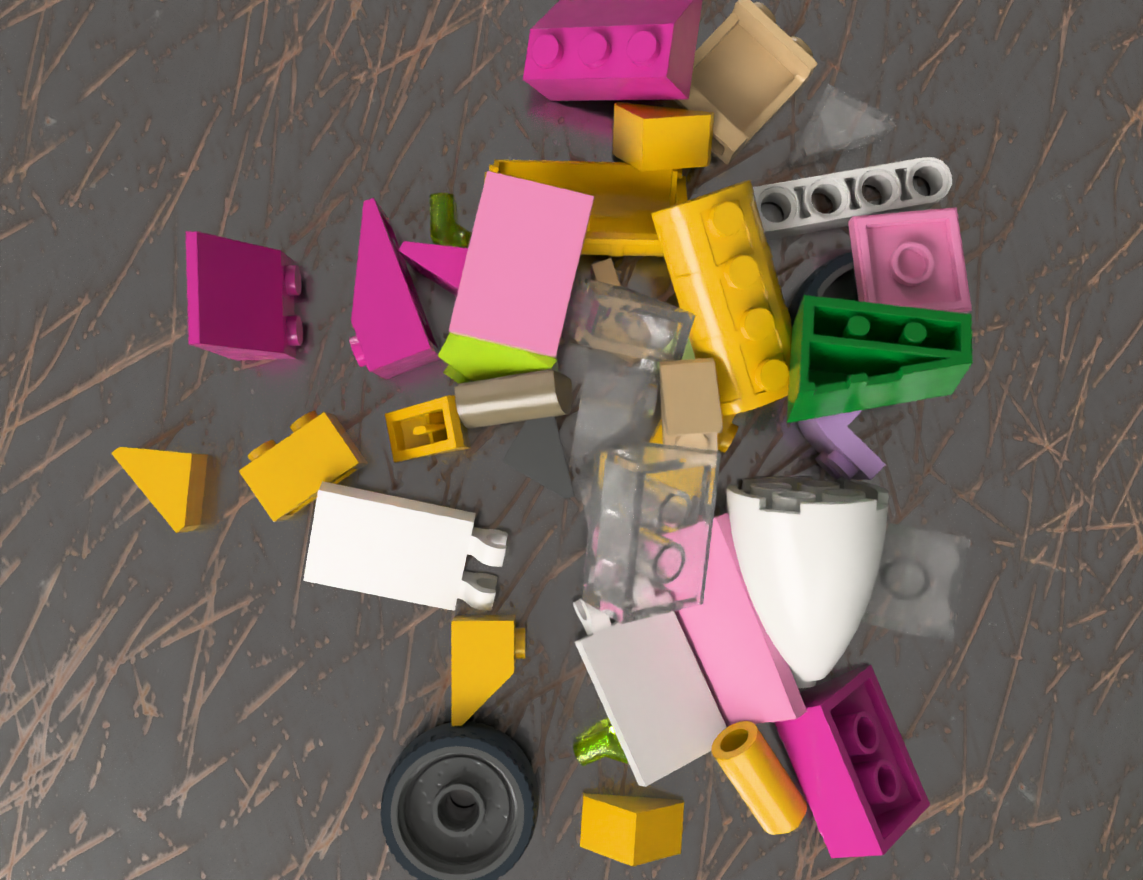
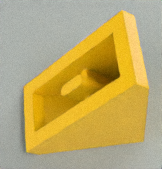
(662, 137)
(426, 430)
(170, 481)
(631, 827)

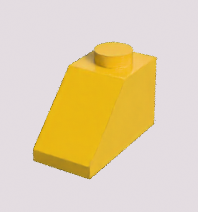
(482, 659)

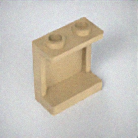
(745, 76)

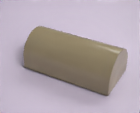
(513, 398)

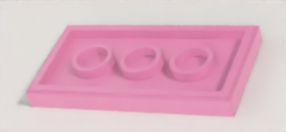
(732, 645)

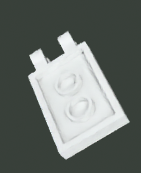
(401, 548)
(649, 690)

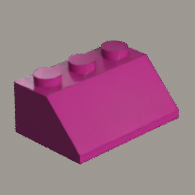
(614, 50)
(853, 765)

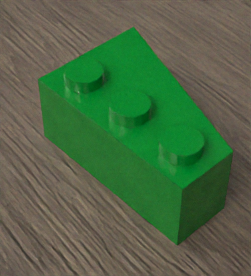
(872, 356)

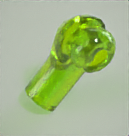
(443, 227)
(598, 746)

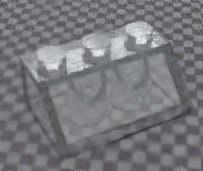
(649, 528)

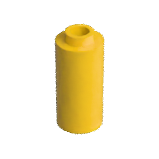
(759, 778)

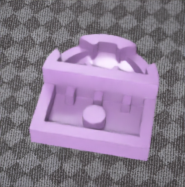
(839, 448)

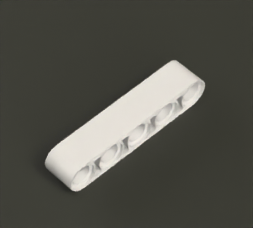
(846, 195)

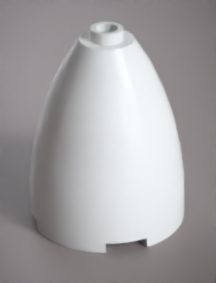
(808, 562)

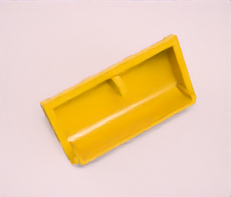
(622, 199)
(731, 286)

